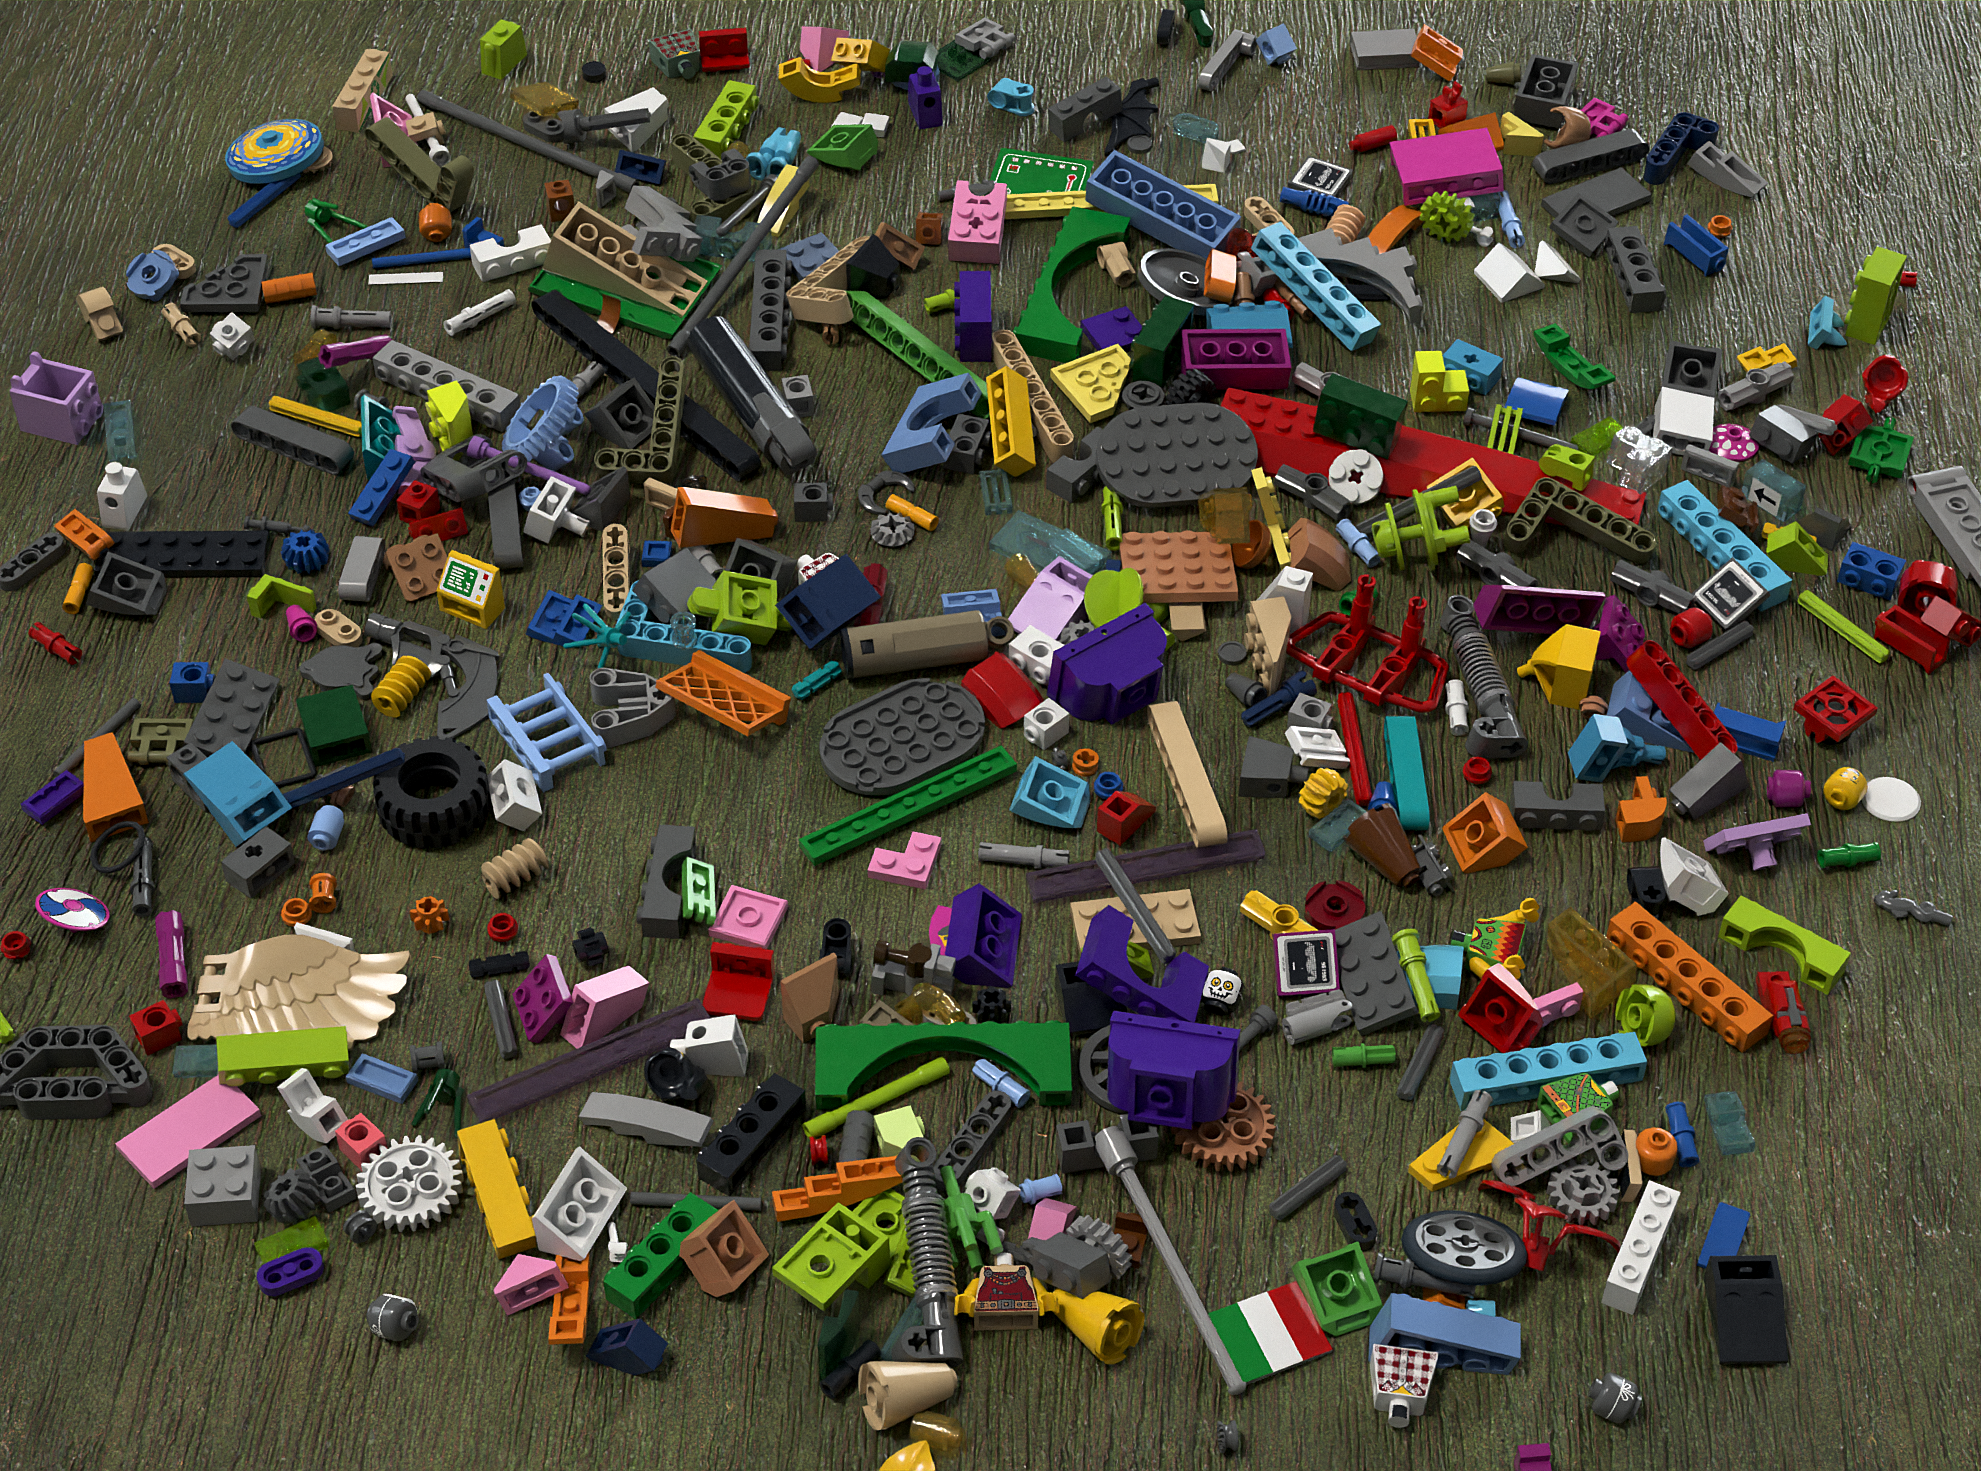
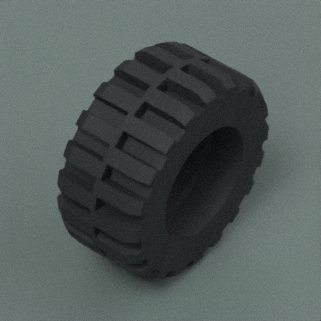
(436, 819)

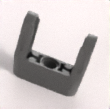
(462, 481)

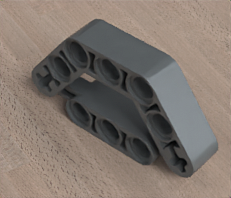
(71, 1096)

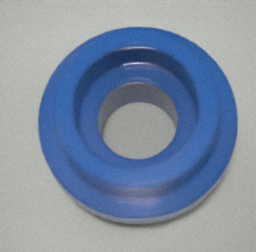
(1107, 784)

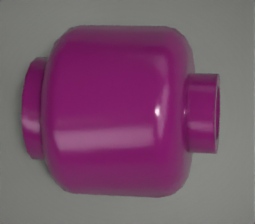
(1788, 788)

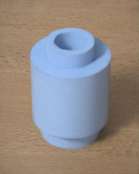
(326, 828)

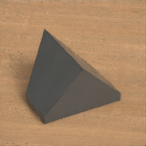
(1826, 527)

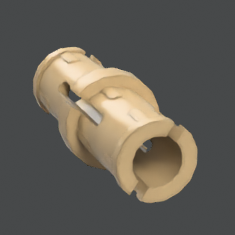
(181, 324)

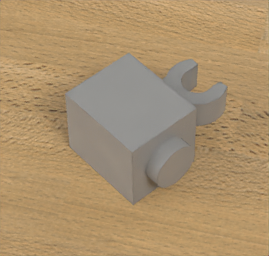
(1261, 275)

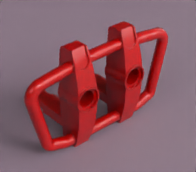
(1351, 640)

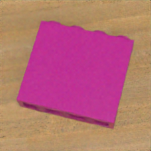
(1447, 162)

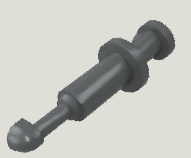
(275, 526)

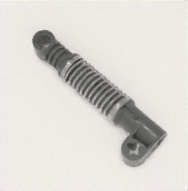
(1498, 730)
(935, 1291)

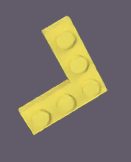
(1275, 522)

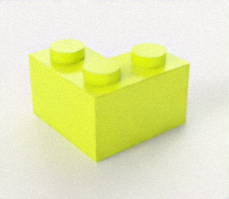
(1435, 388)

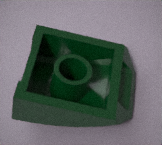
(907, 58)

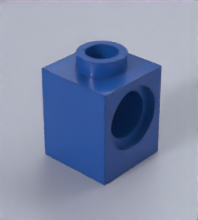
(191, 681)

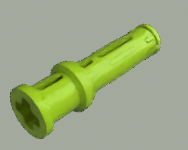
(1414, 962)

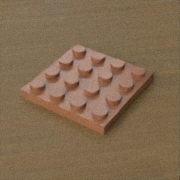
(1180, 566)

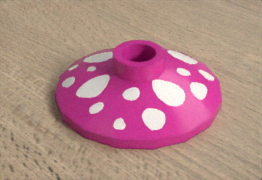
(1733, 442)

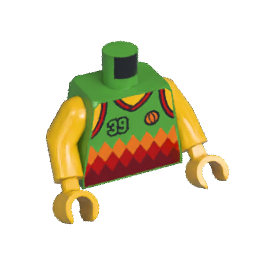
(1497, 940)

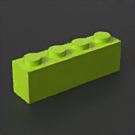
(281, 1054)

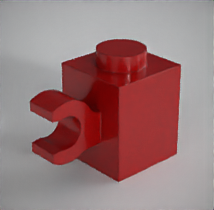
(1448, 107)

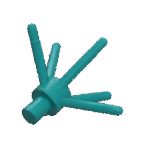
(606, 636)

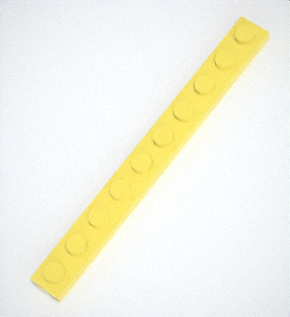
(1060, 203)

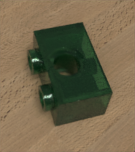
(323, 385)

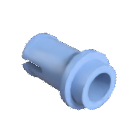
(1040, 1188)

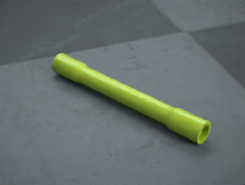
(921, 1076)

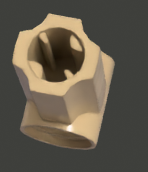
(1115, 259)

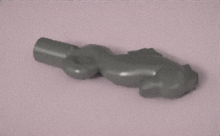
(976, 189)
(1902, 907)

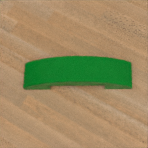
(1572, 365)

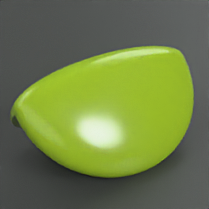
(1112, 595)

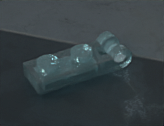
(119, 430)

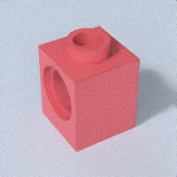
(359, 1138)

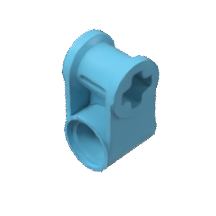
(1012, 97)

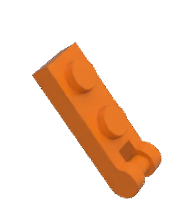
(84, 534)

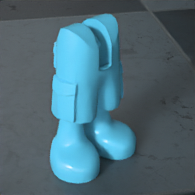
(774, 153)

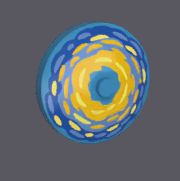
(274, 151)

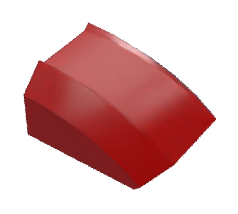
(1001, 690)
(1502, 1011)

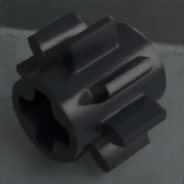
(590, 946)

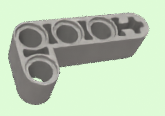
(1556, 1153)

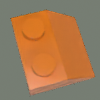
(1484, 835)

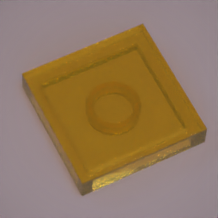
(544, 98)

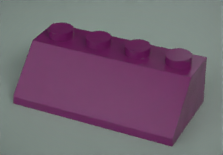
(1238, 357)
(1535, 608)

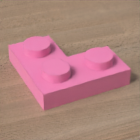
(907, 868)

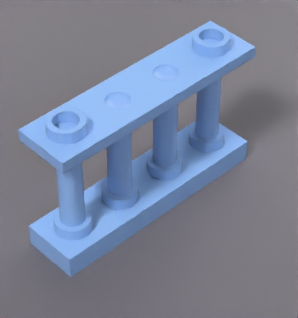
(530, 751)

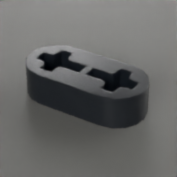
(1165, 26)
(1361, 1219)

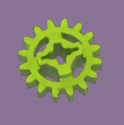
(1447, 216)

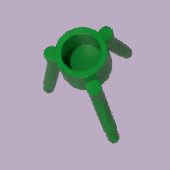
(320, 212)

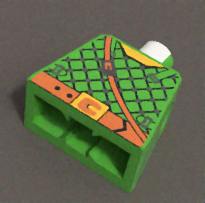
(1574, 1094)

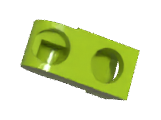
(1568, 464)

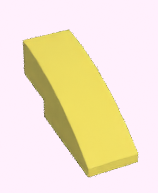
(780, 184)

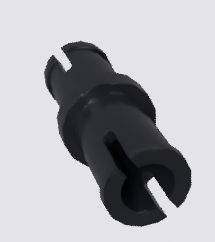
(849, 1369)

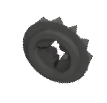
(1135, 391)

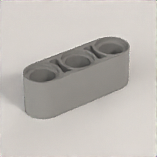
(361, 569)

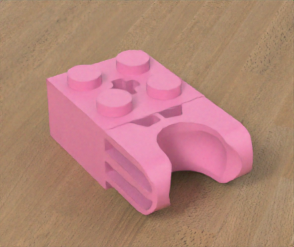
(977, 224)

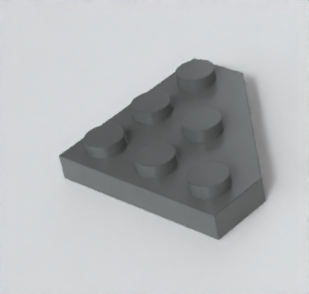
(229, 289)

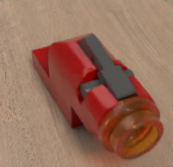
(1783, 1000)

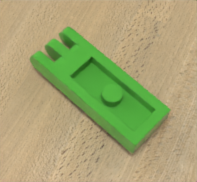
(698, 891)

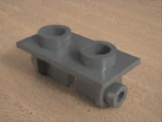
(1436, 876)

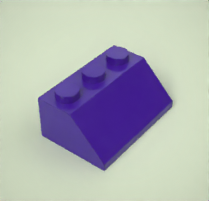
(983, 938)

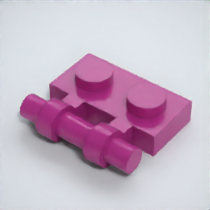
(1600, 113)

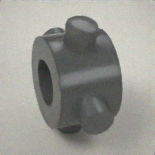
(1059, 758)

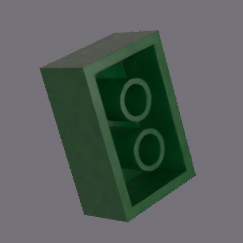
(1159, 343)
(1360, 416)

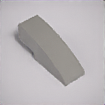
(1726, 170)

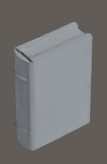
(1383, 49)

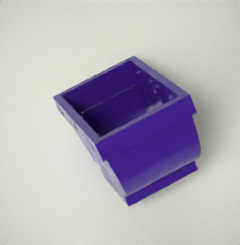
(1111, 671)
(1171, 1069)

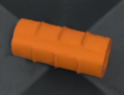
(289, 288)

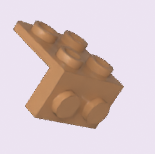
(417, 566)

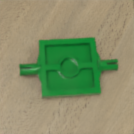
(1881, 450)

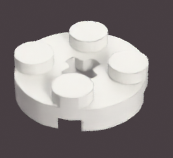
(1360, 461)

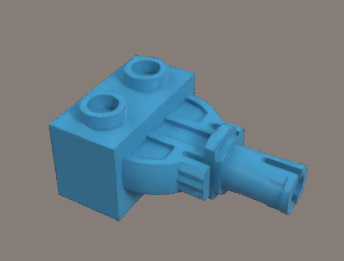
(1608, 746)

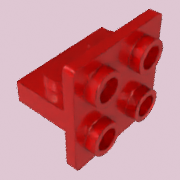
(724, 49)

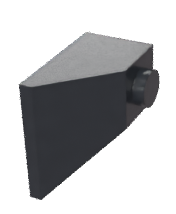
(873, 270)

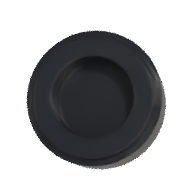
(594, 72)

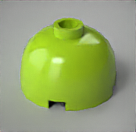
(1647, 1013)

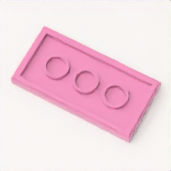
(194, 1122)

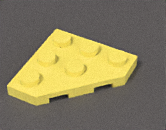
(1094, 381)

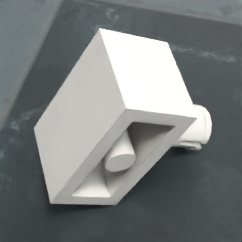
(551, 512)

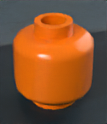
(435, 221)
(1656, 1151)

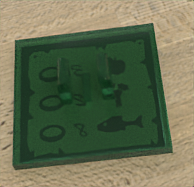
(959, 62)

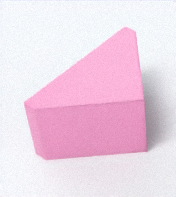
(1051, 1218)
(528, 1282)

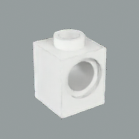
(1046, 724)

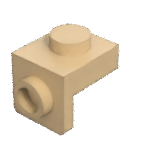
(425, 127)

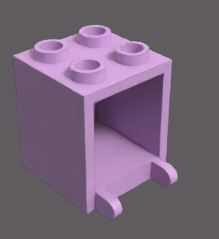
(55, 400)

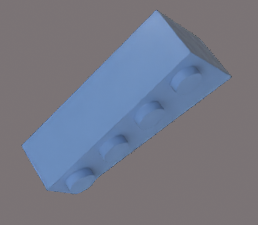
(1456, 1334)

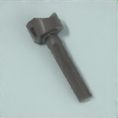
(577, 125)

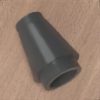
(1246, 689)

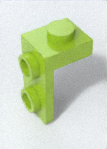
(276, 589)

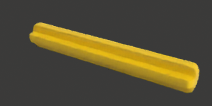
(316, 416)

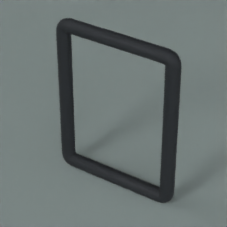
(313, 772)

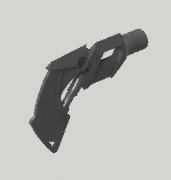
(464, 706)

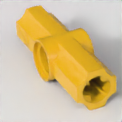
(1273, 916)

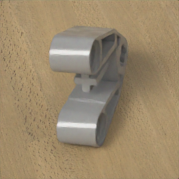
(640, 709)

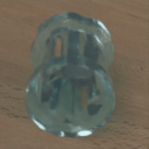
(683, 626)

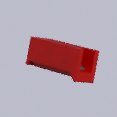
(1912, 637)

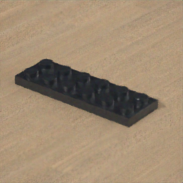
(193, 552)

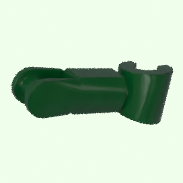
(1196, 14)

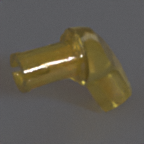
(931, 999)

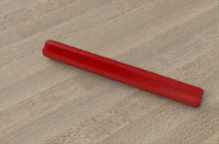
(1354, 749)

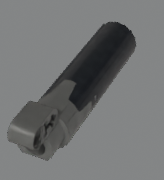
(752, 394)

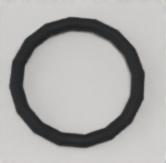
(105, 834)

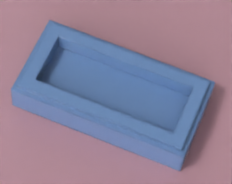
(382, 1078)

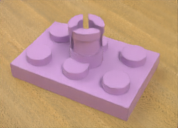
(1758, 838)

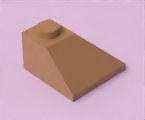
(810, 997)

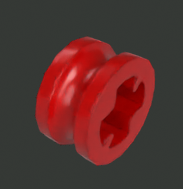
(818, 1150)

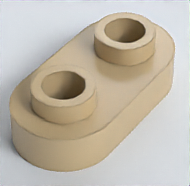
(183, 261)
(338, 628)

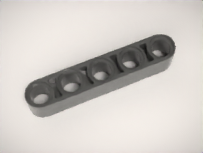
(1590, 156)
(292, 440)
(505, 524)

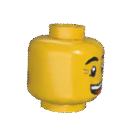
(1847, 786)

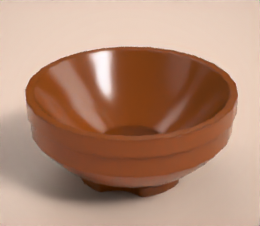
(1257, 551)

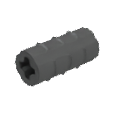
(856, 1136)

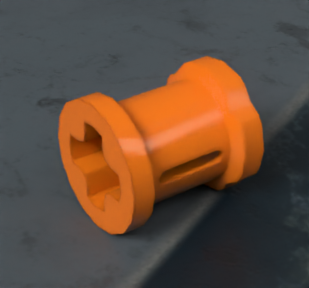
(322, 892)

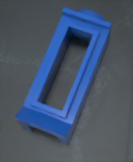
(1697, 245)
(1752, 734)

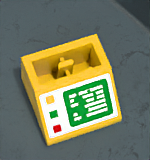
(470, 590)

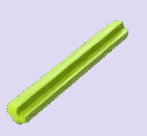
(1843, 626)

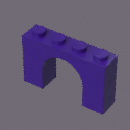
(1107, 968)

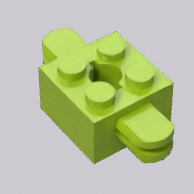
(739, 595)

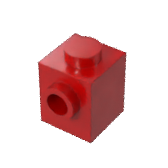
(418, 502)

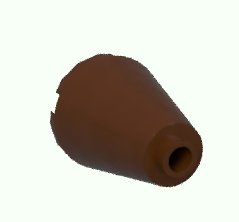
(1384, 845)

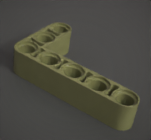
(689, 151)
(437, 185)
(661, 432)
(1577, 520)

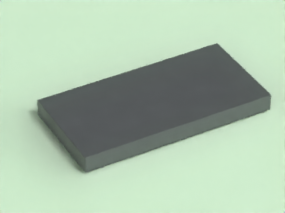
(1611, 192)

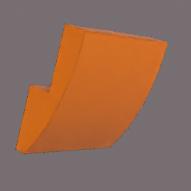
(1436, 52)

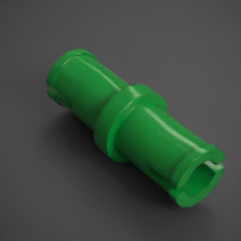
(1848, 854)

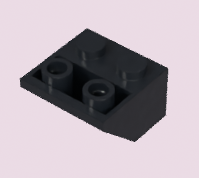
(1081, 1004)

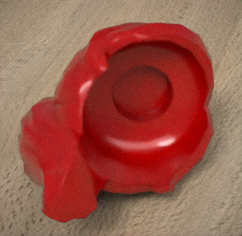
(1884, 382)

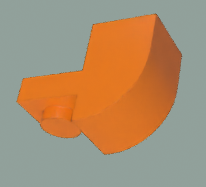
(1643, 815)

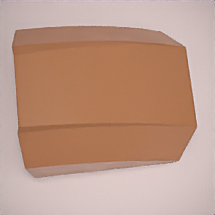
(1319, 553)
(723, 1251)

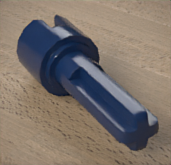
(1287, 695)

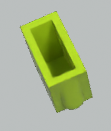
(502, 49)

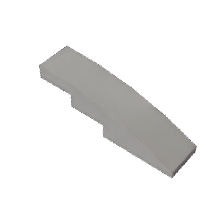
(648, 1118)

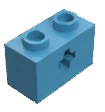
(1480, 366)

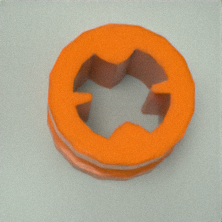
(1085, 769)

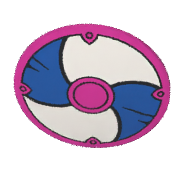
(72, 909)

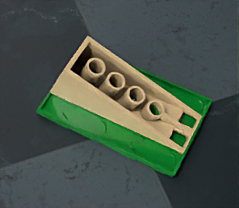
(597, 258)

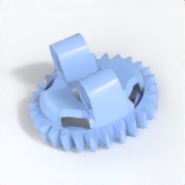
(546, 439)

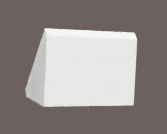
(1507, 274)

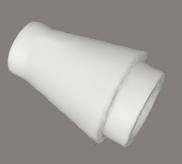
(1482, 526)

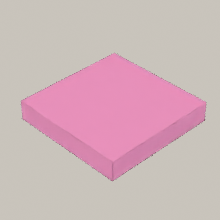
(748, 917)

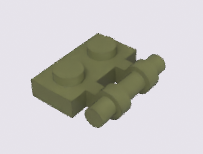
(157, 733)

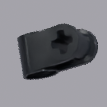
(1647, 888)
(838, 940)

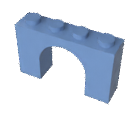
(915, 439)

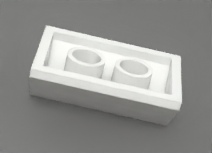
(576, 1207)

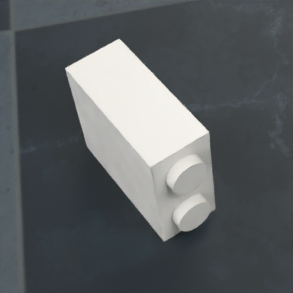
(1683, 420)

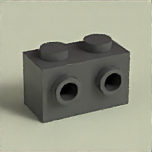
(1783, 434)

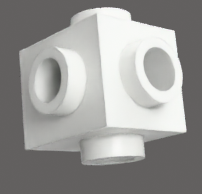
(231, 336)
(992, 1192)

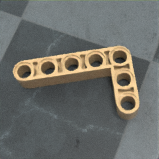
(822, 293)

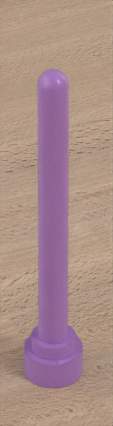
(480, 449)

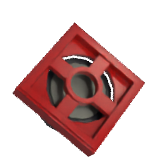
(1833, 717)

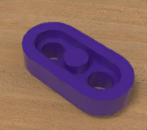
(290, 1271)

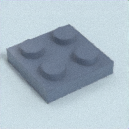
(809, 254)

